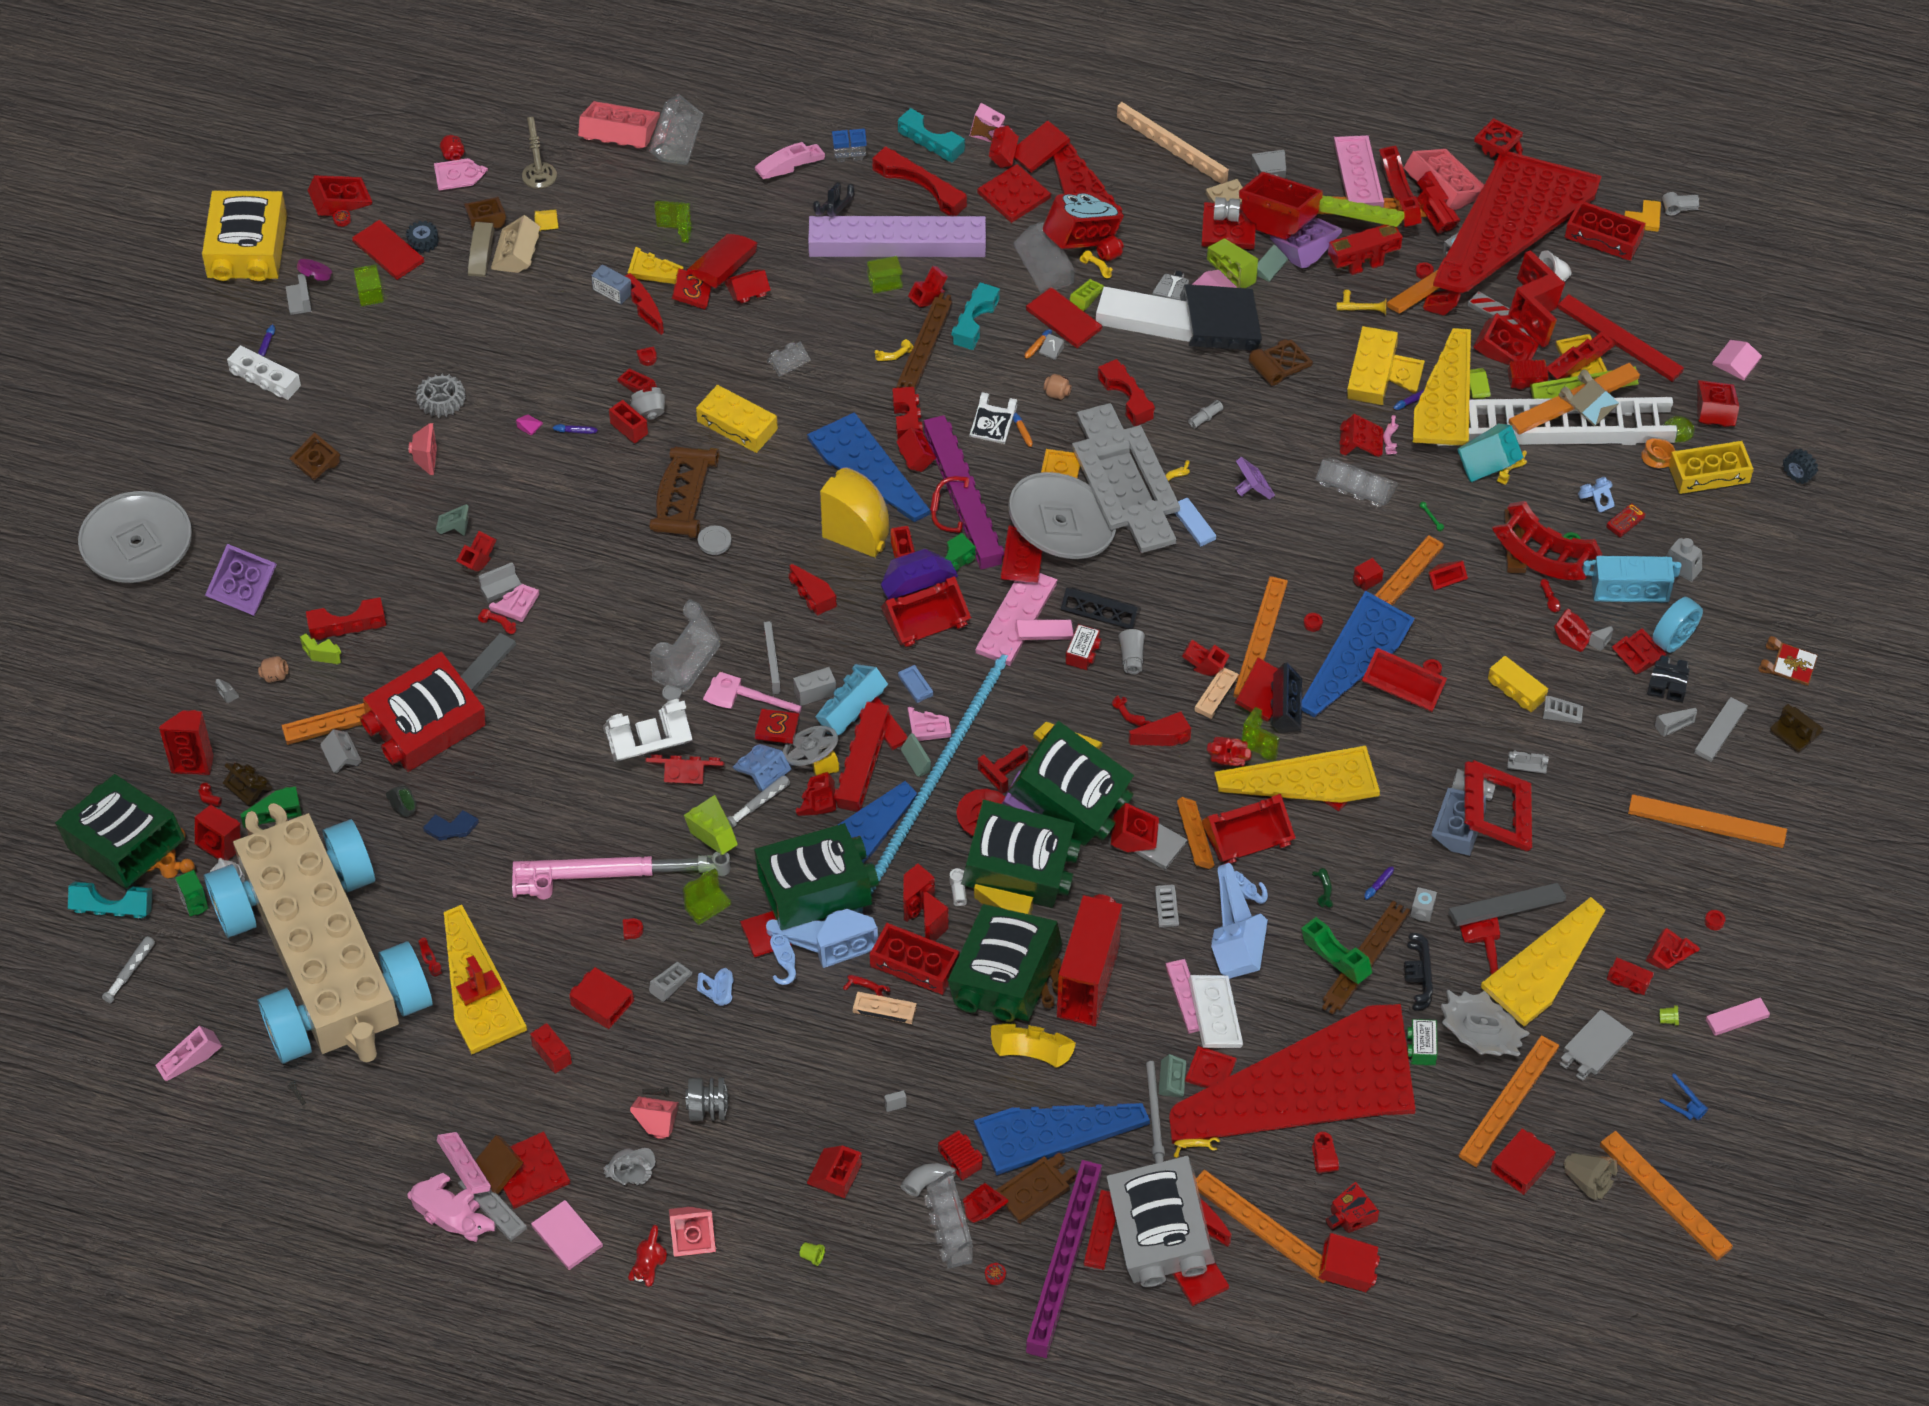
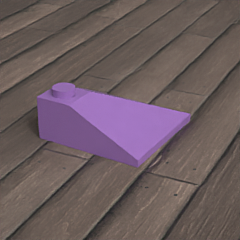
(1308, 243)
(240, 579)

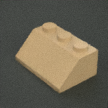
(516, 245)

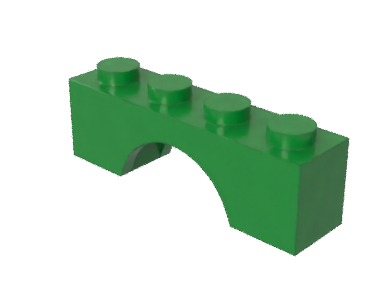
(959, 552)
(1350, 962)

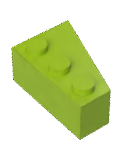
(1234, 263)
(711, 825)

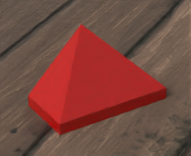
(1447, 574)

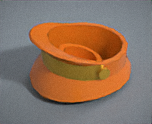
(1657, 453)

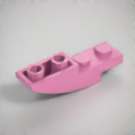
(788, 157)

